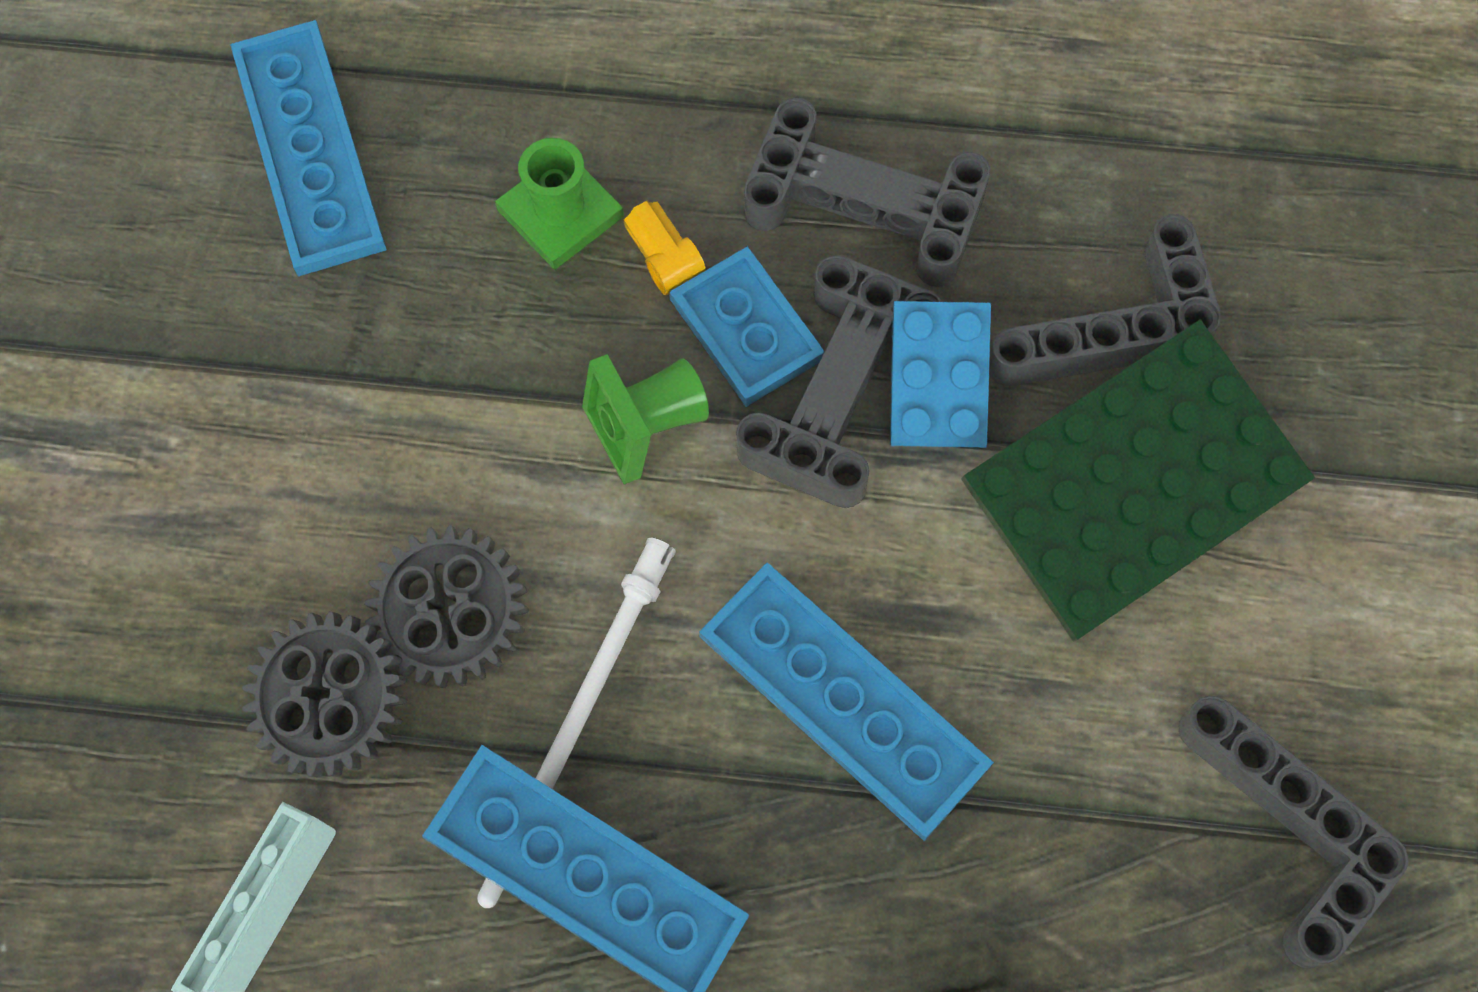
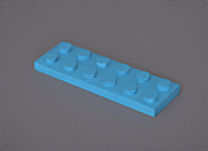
(307, 148)
(846, 701)
(585, 875)

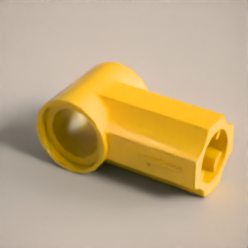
(667, 255)

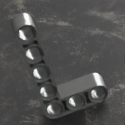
(1118, 326)
(1306, 822)

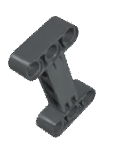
(865, 191)
(834, 386)

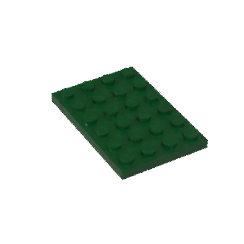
(1137, 479)

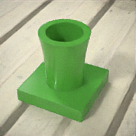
(557, 201)
(631, 414)

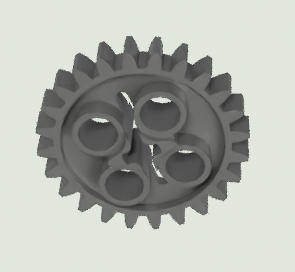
(489, 594)
(281, 692)

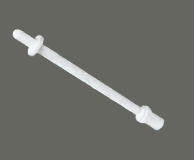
(639, 590)

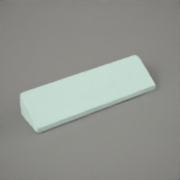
(257, 904)

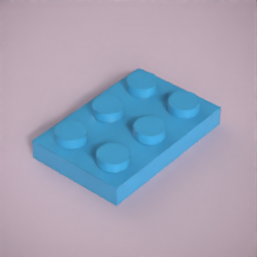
(746, 326)
(940, 374)

